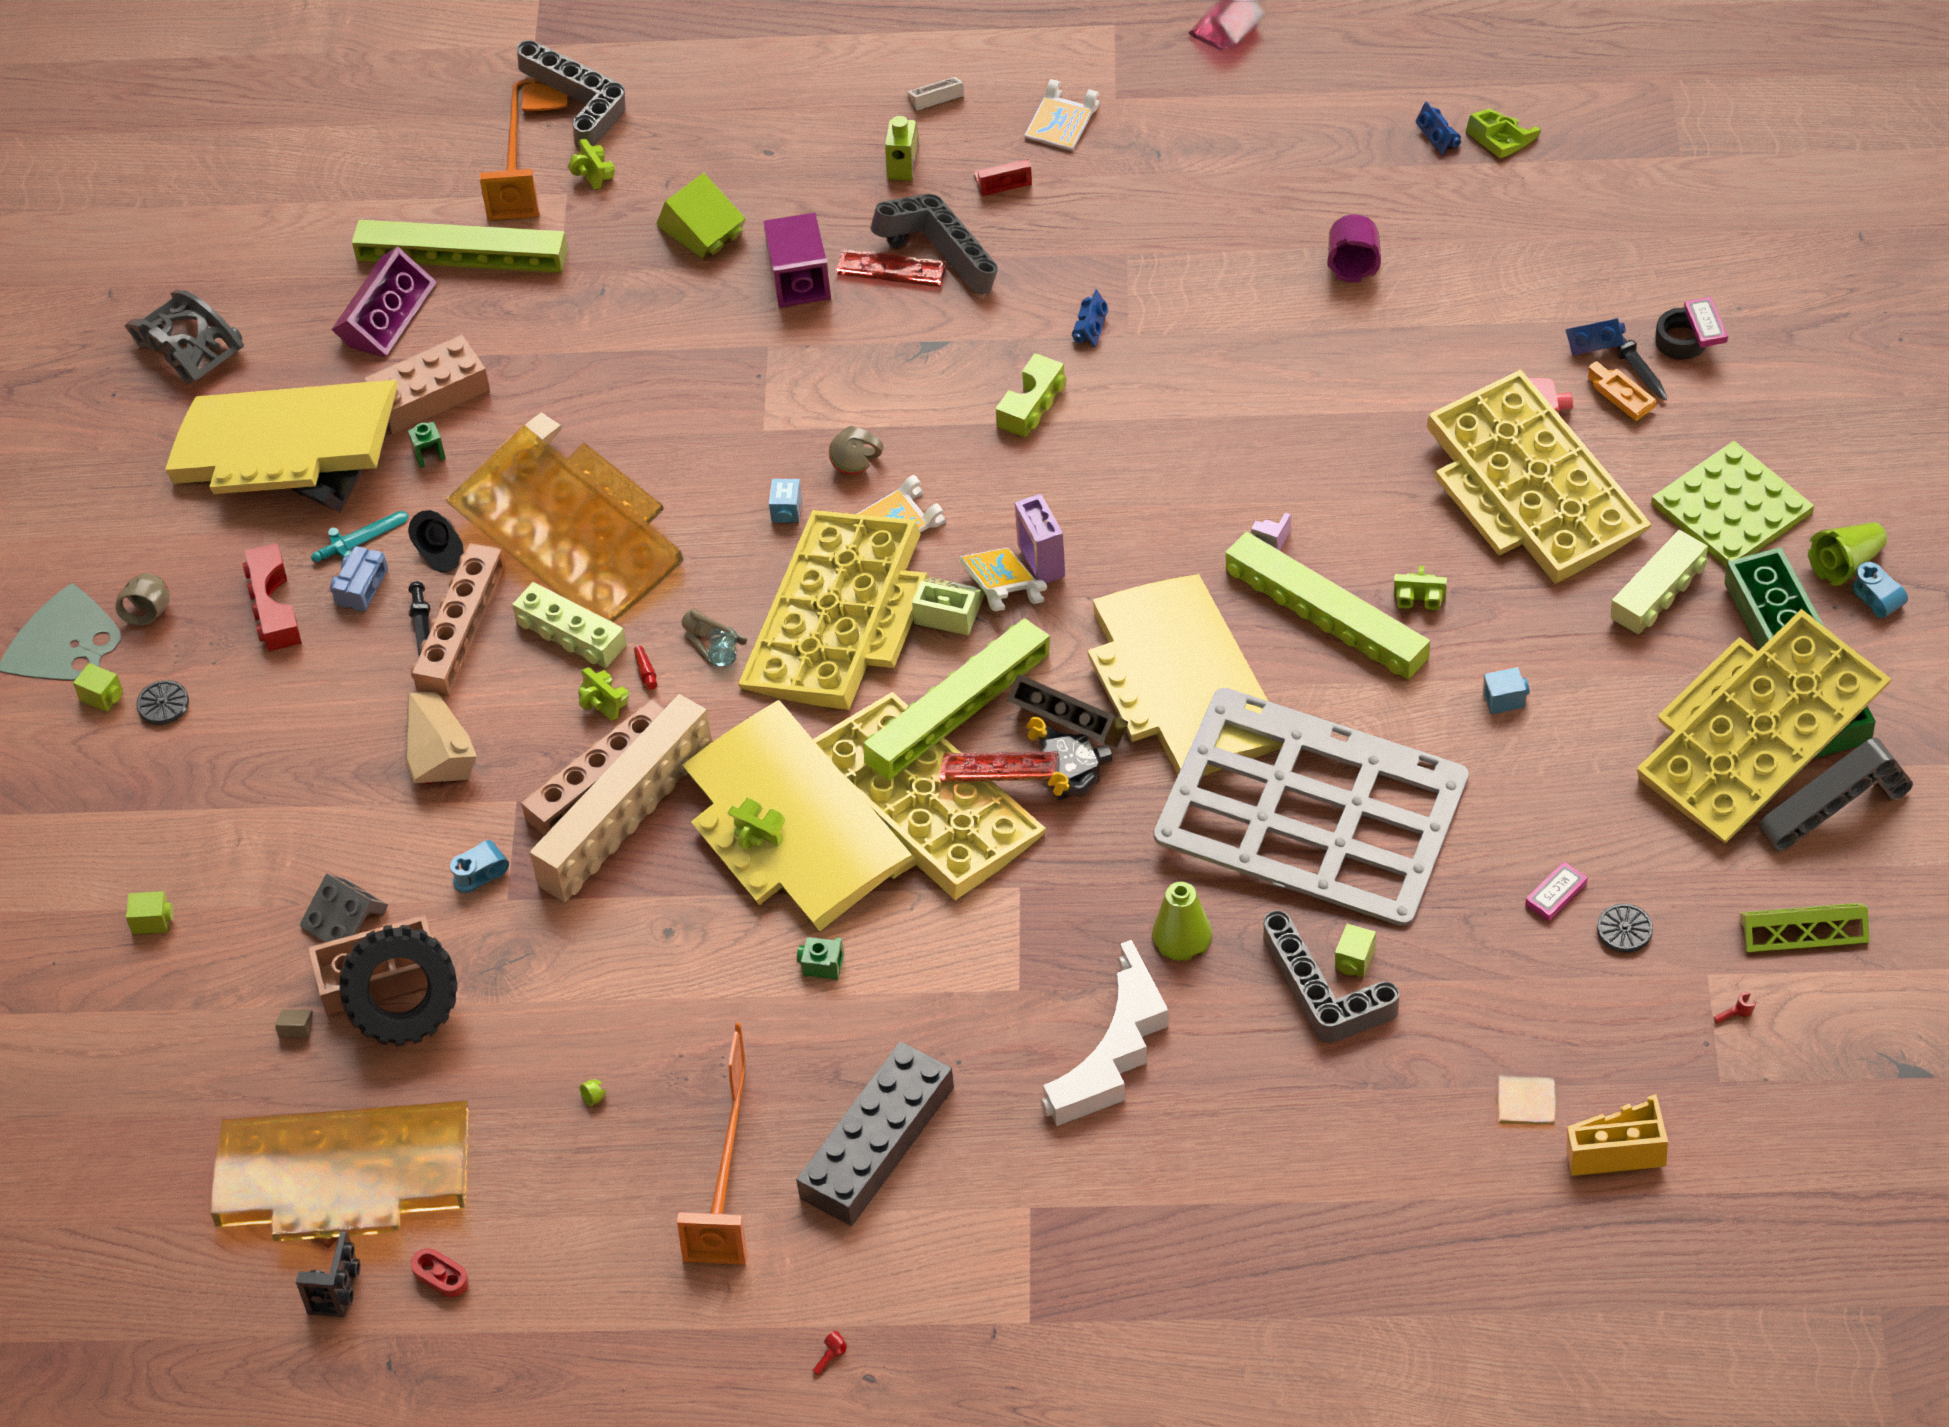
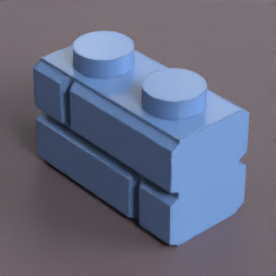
(359, 578)

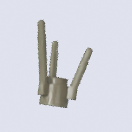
(699, 625)

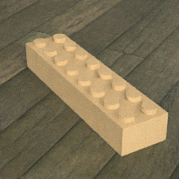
(620, 799)

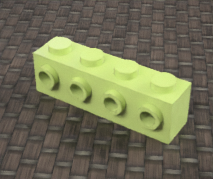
(1659, 582)
(569, 625)

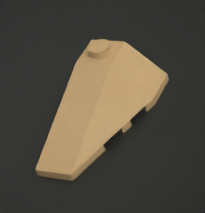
(436, 741)

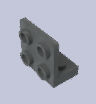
(339, 909)

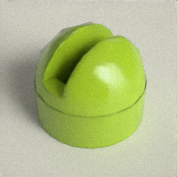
(592, 1092)

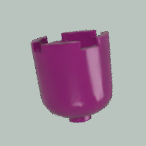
(1354, 248)

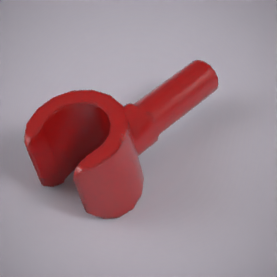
(1740, 1008)
(836, 1346)

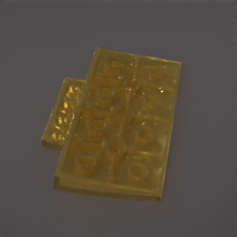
(570, 522)
(340, 1169)

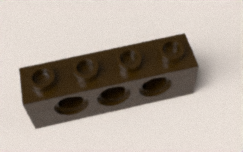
(1067, 711)

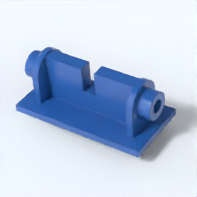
(1436, 128)
(1091, 319)
(1596, 336)

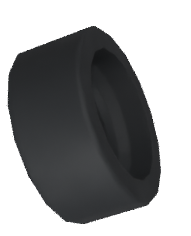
(1673, 347)

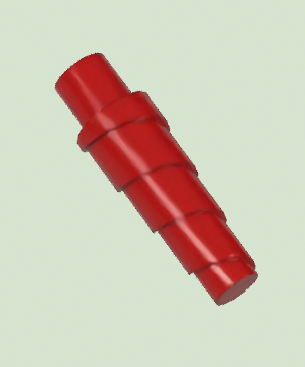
(645, 667)

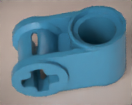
(1881, 593)
(480, 864)

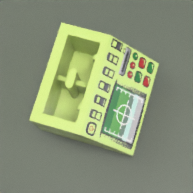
(946, 605)

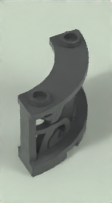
(185, 305)

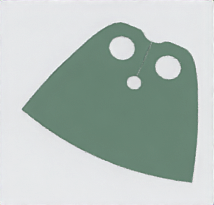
(43, 642)

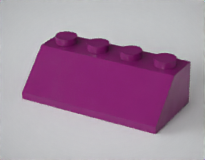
(384, 304)

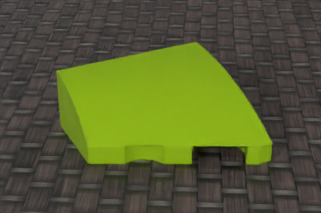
(1499, 132)

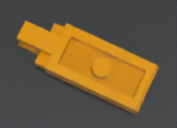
(1621, 391)

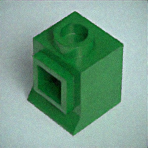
(423, 437)

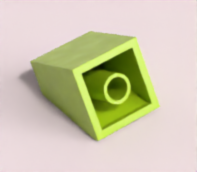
(701, 217)

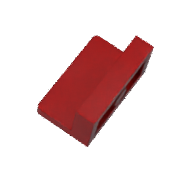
(1004, 177)

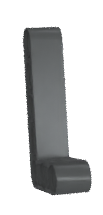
(601, 94)
(944, 230)
(1833, 791)
(1313, 986)

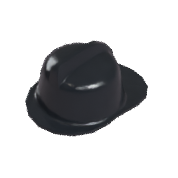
(436, 540)

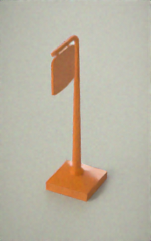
(513, 191)
(715, 1235)

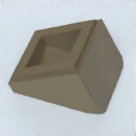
(294, 1023)

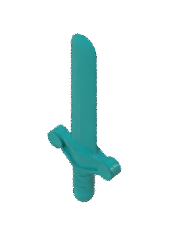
(343, 545)

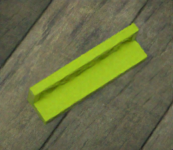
(1805, 915)

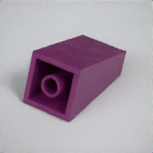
(797, 259)

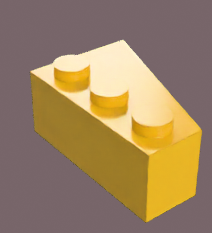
(1619, 1141)

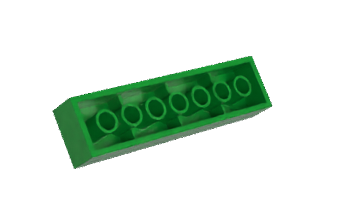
(1767, 599)

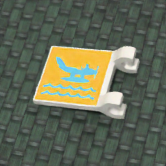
(1061, 120)
(900, 505)
(1002, 573)

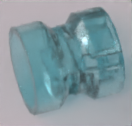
(722, 651)

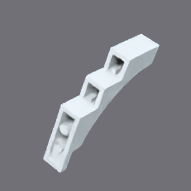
(1097, 1079)

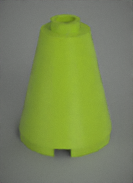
(1841, 550)
(1181, 924)

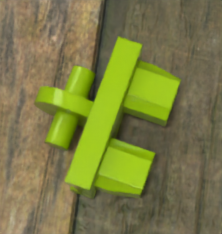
(591, 164)
(1420, 587)
(598, 693)
(753, 829)

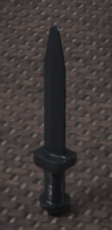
(1629, 352)
(419, 611)

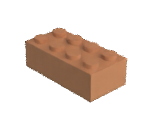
(433, 382)
(387, 980)

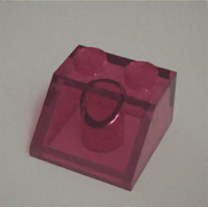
(1227, 23)

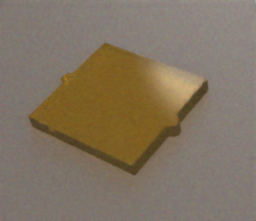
(1526, 1100)

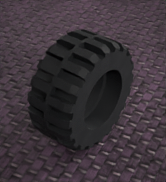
(406, 1025)

